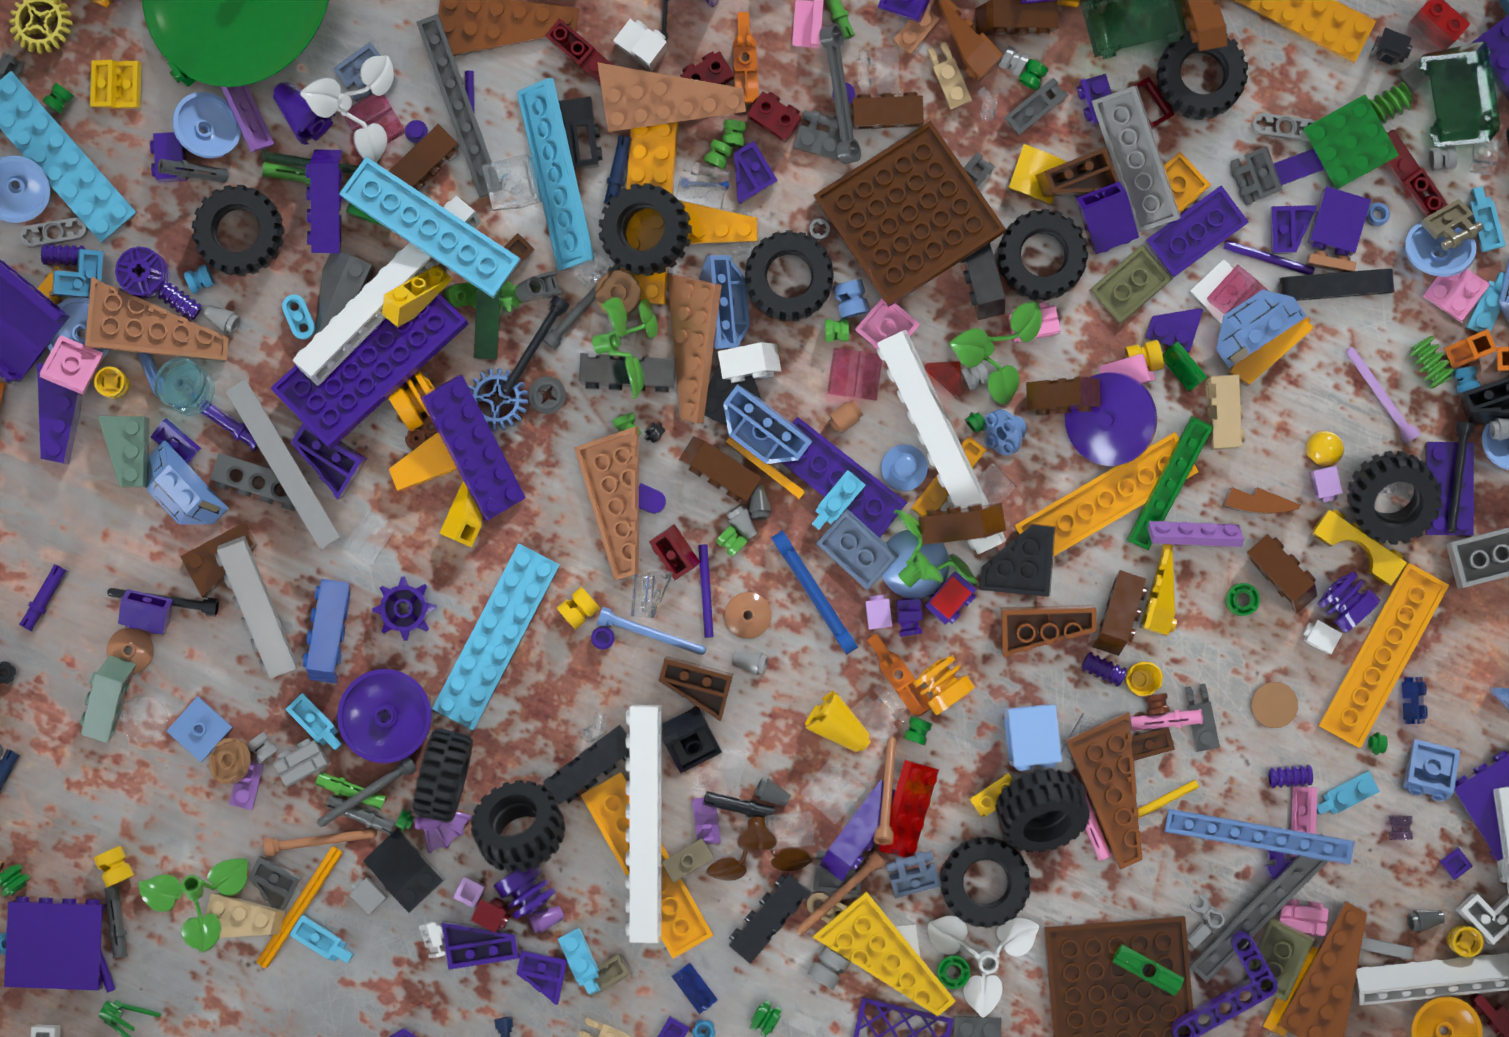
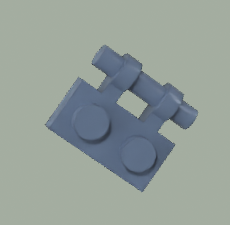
(350, 68)
(916, 879)

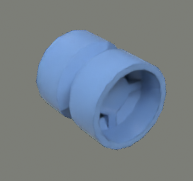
(851, 299)

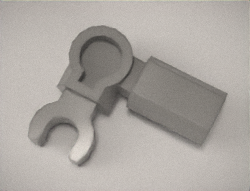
(1203, 932)

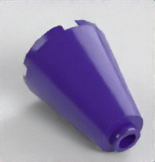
(298, 113)

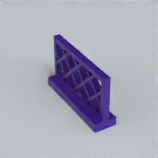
(901, 1010)

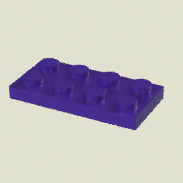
(1197, 231)
(1441, 461)

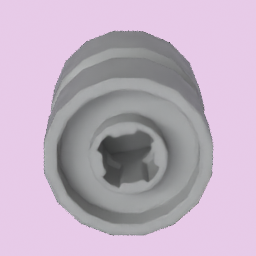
(829, 967)

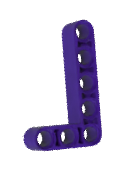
(1232, 995)

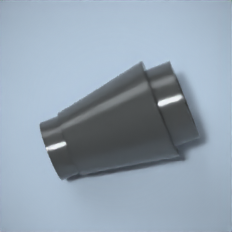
(759, 504)
(771, 792)
(1424, 919)

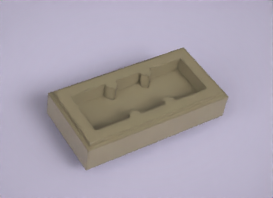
(687, 860)
(611, 973)

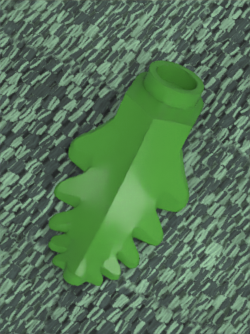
(465, 294)

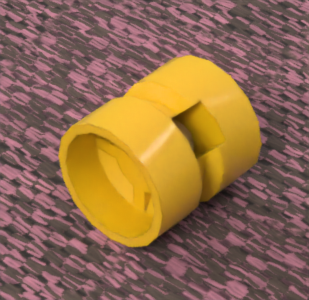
(1151, 352)
(112, 382)
(578, 608)
(113, 866)
(1464, 940)

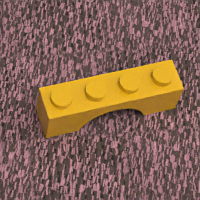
(1383, 564)

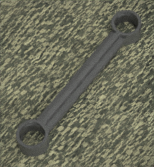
(848, 148)

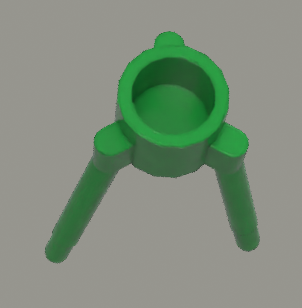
(112, 1015)

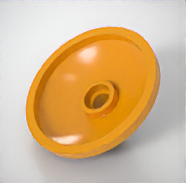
(1446, 1011)

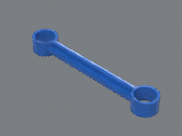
(814, 592)

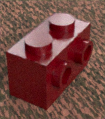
(711, 69)
(774, 116)
(674, 552)
(491, 914)

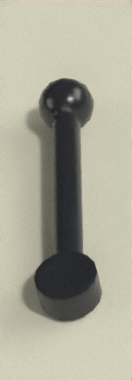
(664, 18)

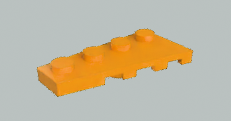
(720, 226)

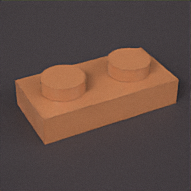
(914, 32)
(1321, 260)

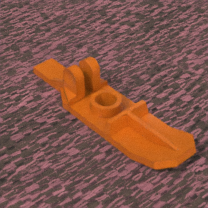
(745, 72)
(891, 662)

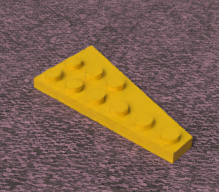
(874, 944)

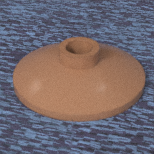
(747, 602)
(138, 641)

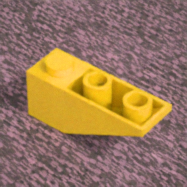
(414, 295)
(463, 518)

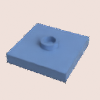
(199, 729)

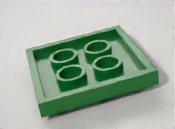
(1351, 141)

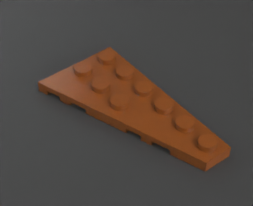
(499, 23)
(1108, 774)
(1326, 990)

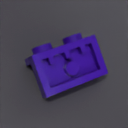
(1090, 90)

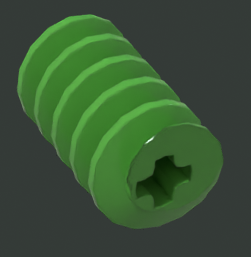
(1392, 101)
(1431, 362)

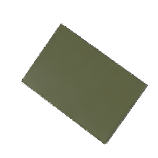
(1131, 284)
(1285, 955)

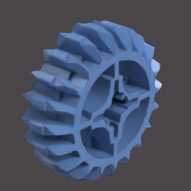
(517, 401)

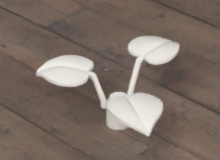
(325, 100)
(983, 991)

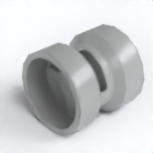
(1014, 61)
(1443, 157)
(974, 376)
(264, 752)

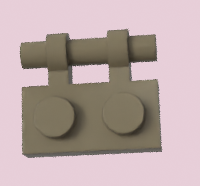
(1448, 219)

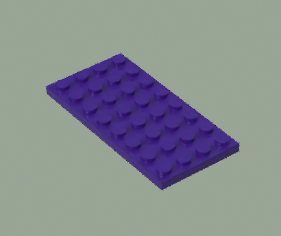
(369, 372)

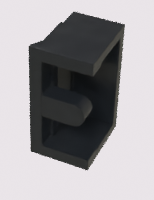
(1391, 47)
(596, 152)

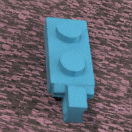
(1485, 213)
(1487, 308)
(838, 499)
(314, 721)
(1348, 794)
(320, 940)
(580, 960)

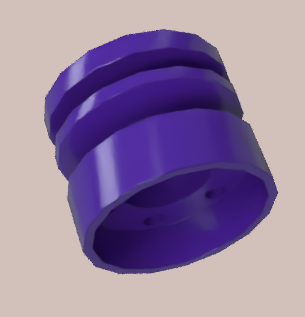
(151, 281)
(1348, 601)
(525, 891)

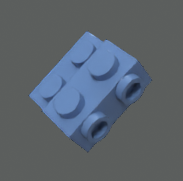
(1431, 770)

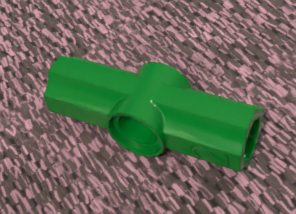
(1161, 977)

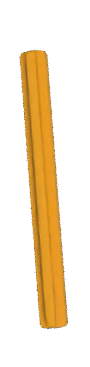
(300, 906)

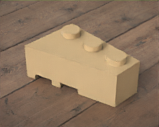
(1224, 411)
(244, 917)

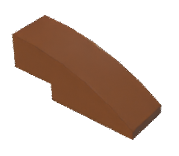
(1259, 502)

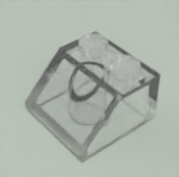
(512, 183)

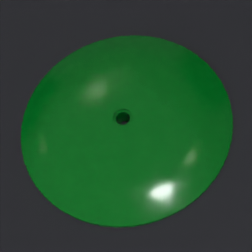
(232, 39)

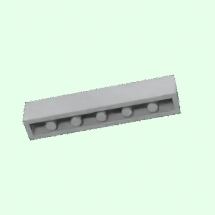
(256, 606)

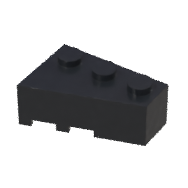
(1487, 402)

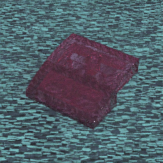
(378, 111)
(1234, 290)
(854, 374)

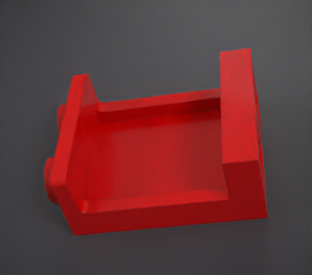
(1440, 23)

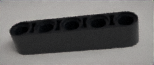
(1338, 284)

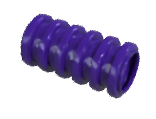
(60, 254)
(179, 301)
(1104, 669)
(1290, 776)

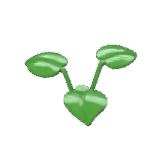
(610, 341)
(976, 346)
(922, 567)
(199, 931)

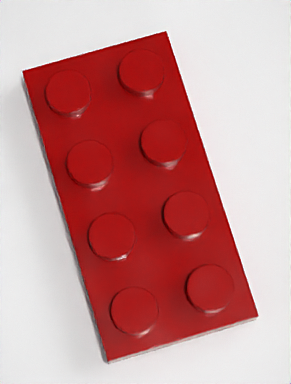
(910, 807)

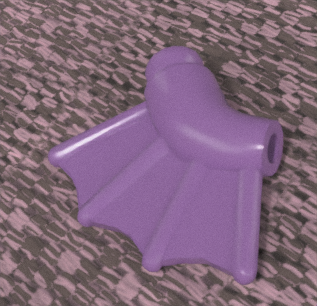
(439, 833)

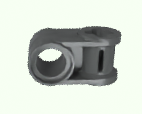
(542, 286)

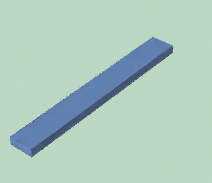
(1260, 836)

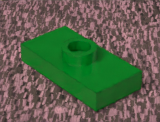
(1183, 366)

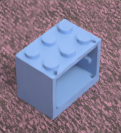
(1032, 736)

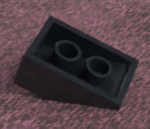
(404, 870)

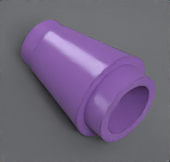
(546, 918)

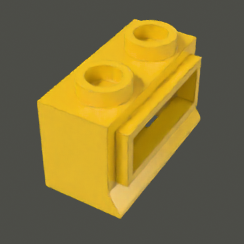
(985, 801)

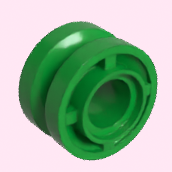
(1231, 599)
(13, 880)
(956, 960)
(765, 1018)

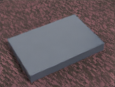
(857, 549)

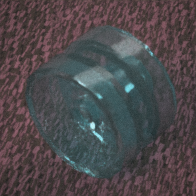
(184, 386)

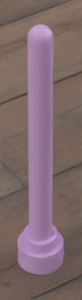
(1407, 431)

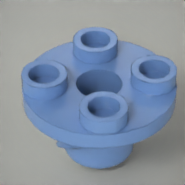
(1004, 432)
(904, 467)

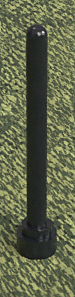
(557, 307)
(1464, 432)
(208, 606)

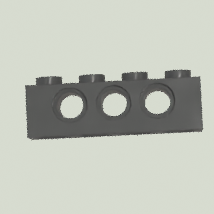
(227, 465)

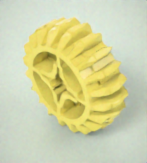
(33, 28)

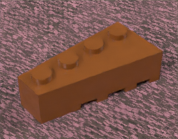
(1205, 23)
(1043, 625)

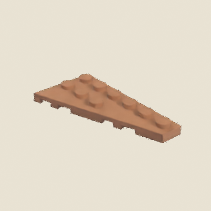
(694, 321)
(138, 326)
(612, 484)

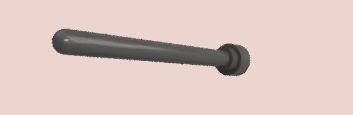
(554, 337)
(405, 767)

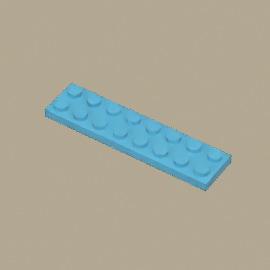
(65, 164)
(555, 174)
(429, 227)
(496, 636)

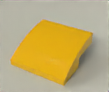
(115, 84)
(1030, 163)

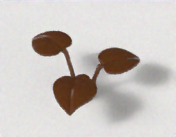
(758, 838)

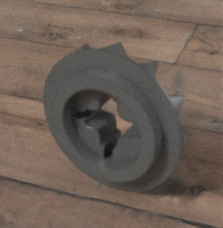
(545, 384)

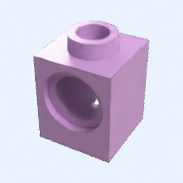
(1326, 483)
(878, 612)
(469, 891)

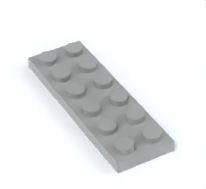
(1136, 158)

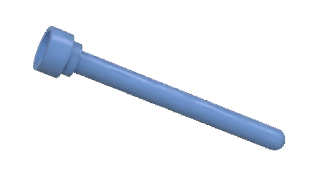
(607, 618)

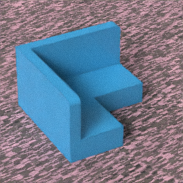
(78, 283)

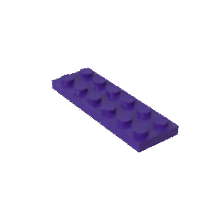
(473, 447)
(825, 465)

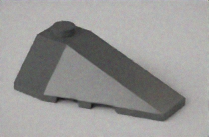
(341, 281)

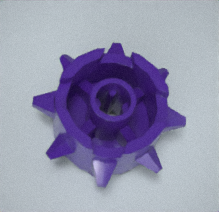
(391, 608)

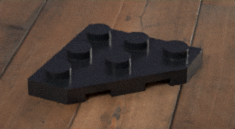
(718, 392)
(1023, 564)

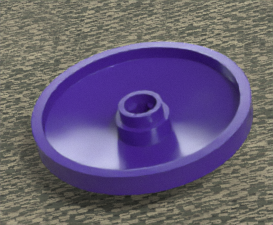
(1118, 428)
(384, 716)

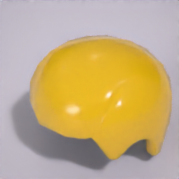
(1324, 448)
(1144, 678)

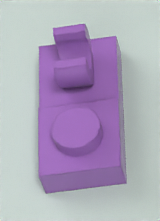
(246, 790)
(706, 822)

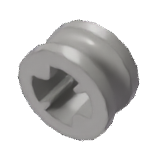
(821, 222)

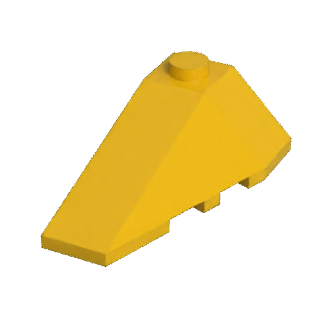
(1160, 605)

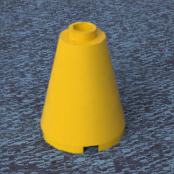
(838, 723)

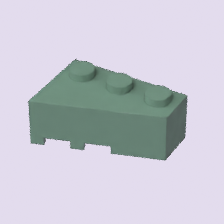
(128, 448)
(106, 699)

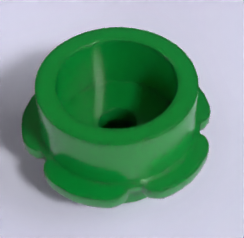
(975, 422)
(1378, 743)
(404, 819)

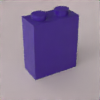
(1107, 218)
(1338, 221)

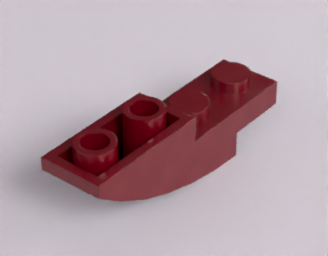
(576, 49)
(1414, 178)
(1497, 1016)

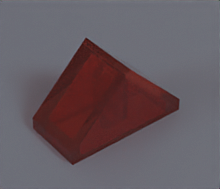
(948, 375)

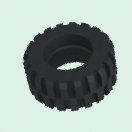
(1198, 104)
(216, 208)
(618, 216)
(1042, 223)
(789, 244)
(1413, 517)
(442, 775)
(507, 805)
(1042, 810)
(1017, 882)

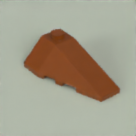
(975, 50)

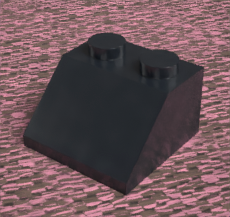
(689, 739)

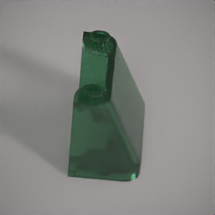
(1130, 23)
(1462, 94)

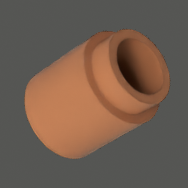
(845, 416)

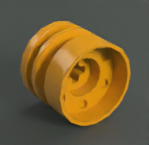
(408, 401)
(943, 684)

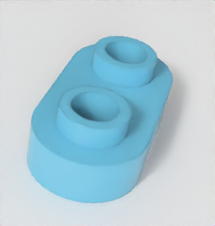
(299, 317)

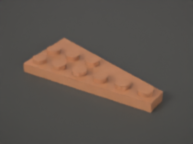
(648, 98)

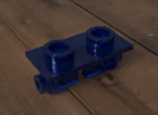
(1415, 709)
(694, 988)

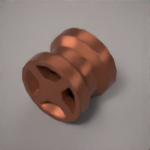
(1157, 704)

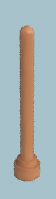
(883, 833)
(273, 846)
(873, 863)

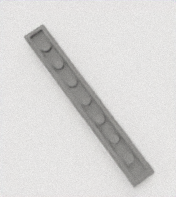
(283, 464)

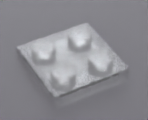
(833, 791)

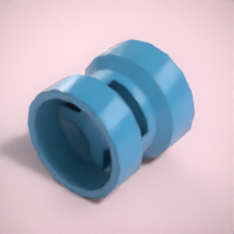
(199, 278)
(1466, 378)

